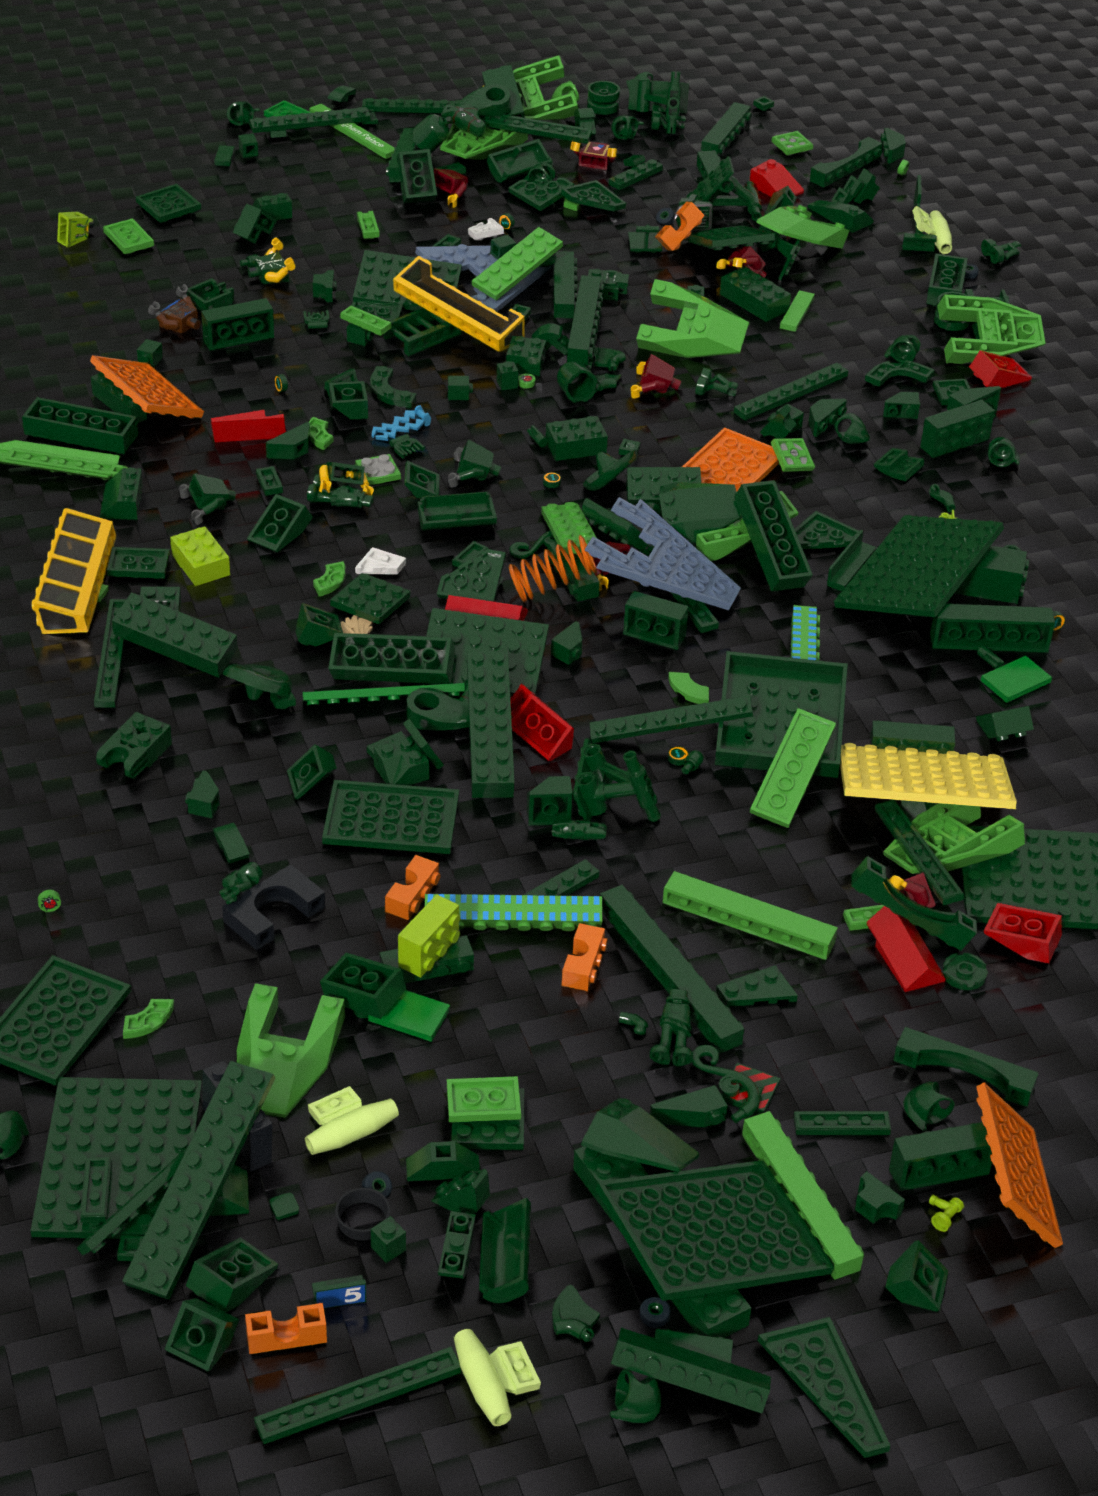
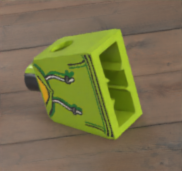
(73, 228)

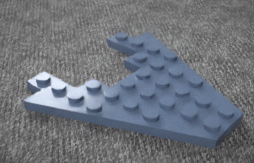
(477, 260)
(671, 565)

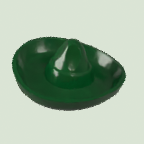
(608, 469)
(259, 679)

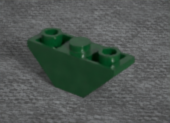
(893, 145)
(825, 413)
(290, 444)
(441, 1162)
(464, 1193)
(457, 1245)

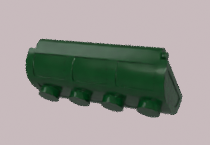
(517, 160)
(456, 511)
(609, 522)
(505, 1252)

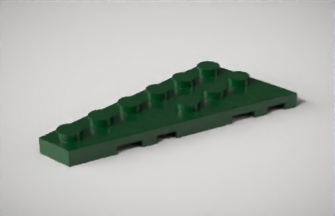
(823, 1370)

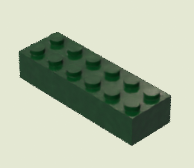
(80, 425)
(773, 535)
(993, 626)
(175, 634)
(392, 658)

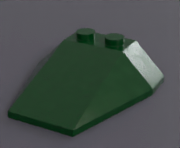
(698, 507)
(637, 1136)

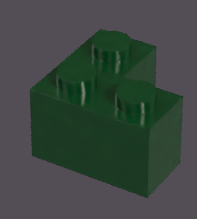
(252, 223)

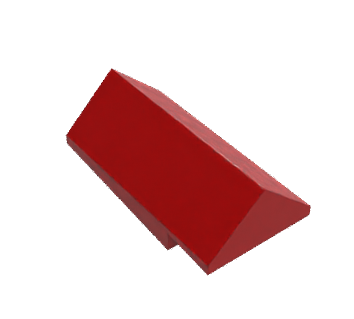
(247, 426)
(486, 608)
(540, 724)
(904, 950)

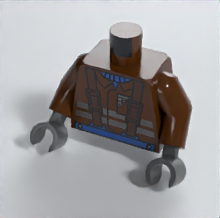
(179, 315)

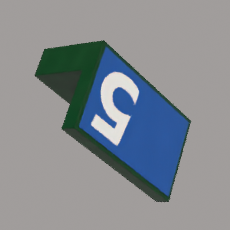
(340, 1291)

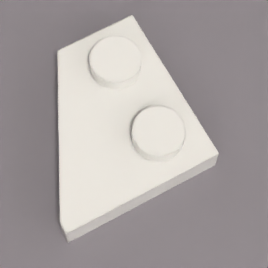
(491, 229)
(380, 562)

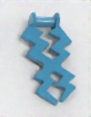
(418, 412)

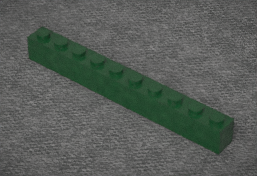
(671, 968)

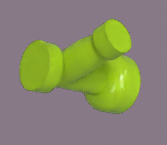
(942, 1220)

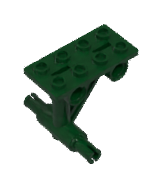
(668, 96)
(723, 181)
(595, 784)

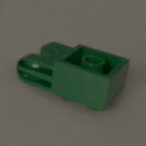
(136, 744)

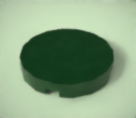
(965, 971)

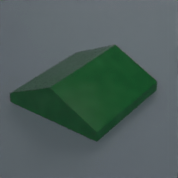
(421, 480)

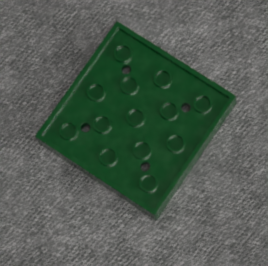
(781, 689)

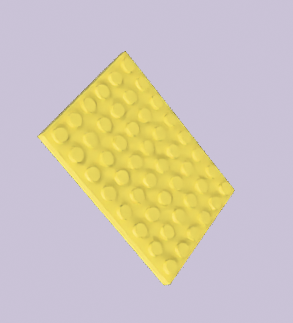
(926, 776)

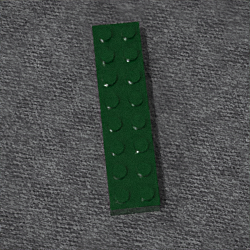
(586, 321)
(490, 724)

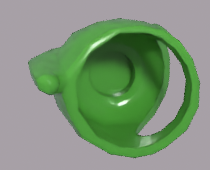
(564, 89)

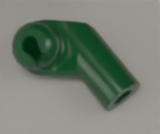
(635, 1020)

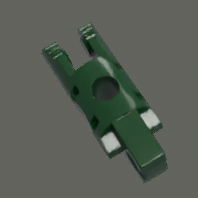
(579, 830)

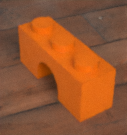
(690, 218)
(420, 878)
(580, 970)
(304, 1329)

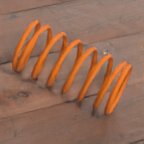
(586, 560)

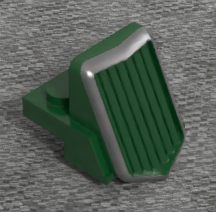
(705, 207)

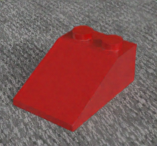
(772, 177)
(998, 370)
(1025, 931)

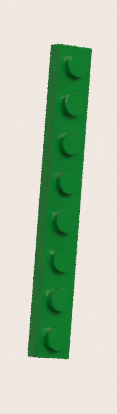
(374, 694)

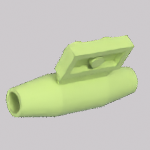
(935, 225)
(346, 1120)
(495, 1374)

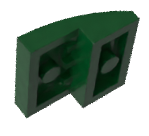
(898, 464)

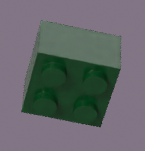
(527, 354)

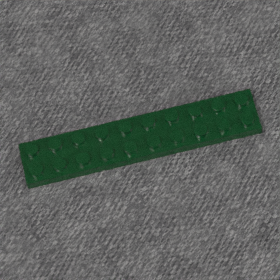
(198, 1180)

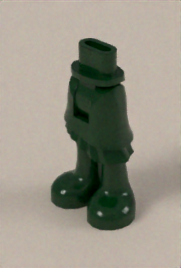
(338, 496)
(674, 1020)

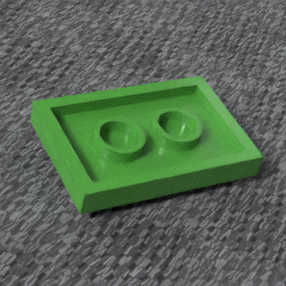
(128, 236)
(483, 1099)

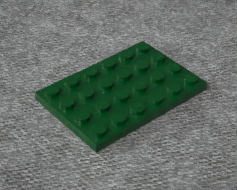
(730, 237)
(380, 268)
(477, 632)
(391, 816)
(57, 1018)

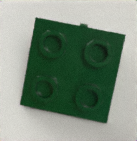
(644, 239)
(788, 250)

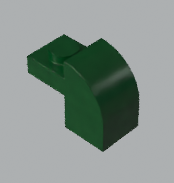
(585, 119)
(553, 335)

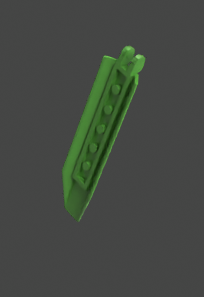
(60, 459)

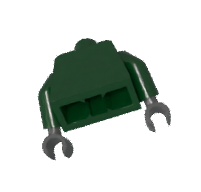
(473, 463)
(208, 495)

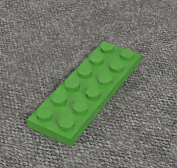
(517, 263)
(567, 523)
(792, 768)

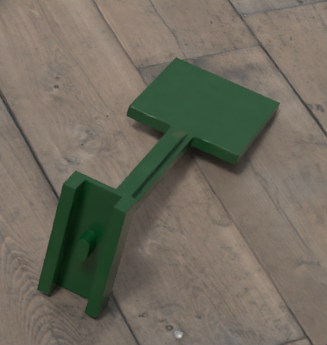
(918, 241)

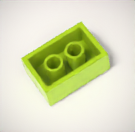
(200, 556)
(428, 936)

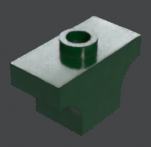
(869, 188)
(324, 285)
(779, 424)
(877, 1199)

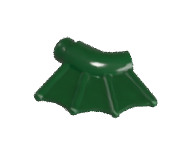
(606, 381)

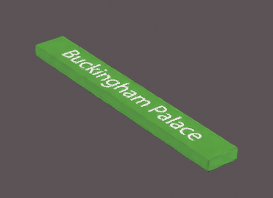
(360, 135)

